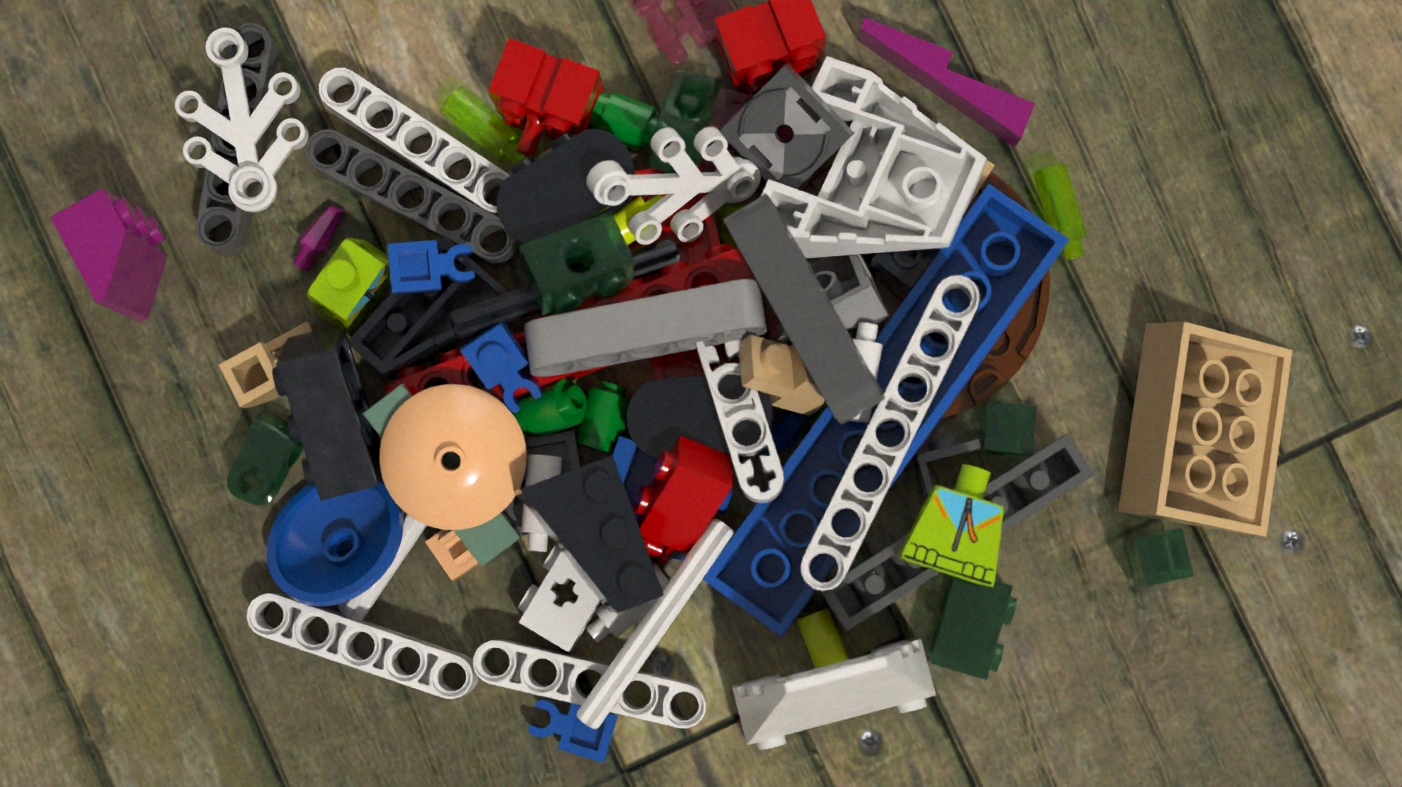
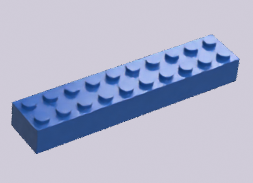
(1006, 258)

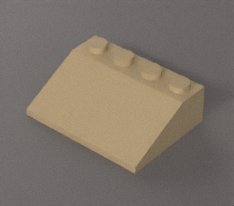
(1205, 428)

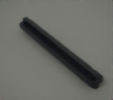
(522, 302)

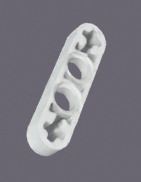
(732, 412)

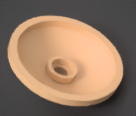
(462, 422)

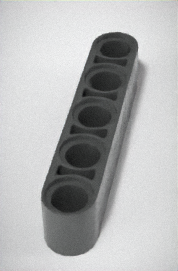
(394, 185)
(213, 206)
(804, 309)

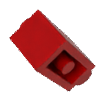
(682, 497)

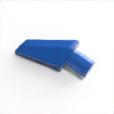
(787, 430)

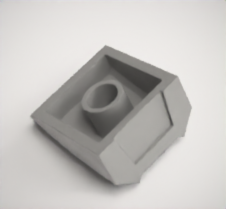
(849, 289)

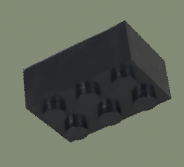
(328, 411)

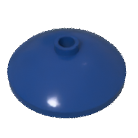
(314, 535)

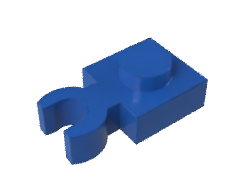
(418, 266)
(497, 360)
(575, 735)

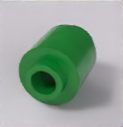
(625, 118)
(557, 409)
(604, 417)

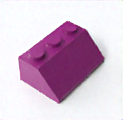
(115, 251)

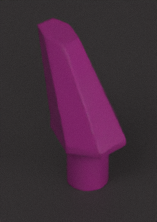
(317, 236)

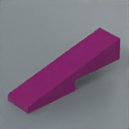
(927, 64)

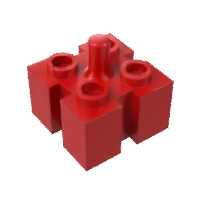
(767, 37)
(543, 93)

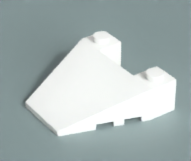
(892, 182)
(884, 679)

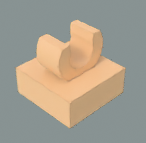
(451, 553)

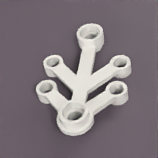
(243, 129)
(730, 183)

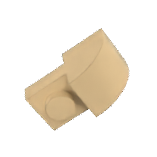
(251, 370)
(779, 372)

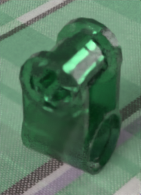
(267, 455)

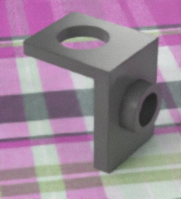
(939, 450)

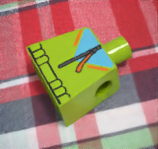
(350, 284)
(958, 530)

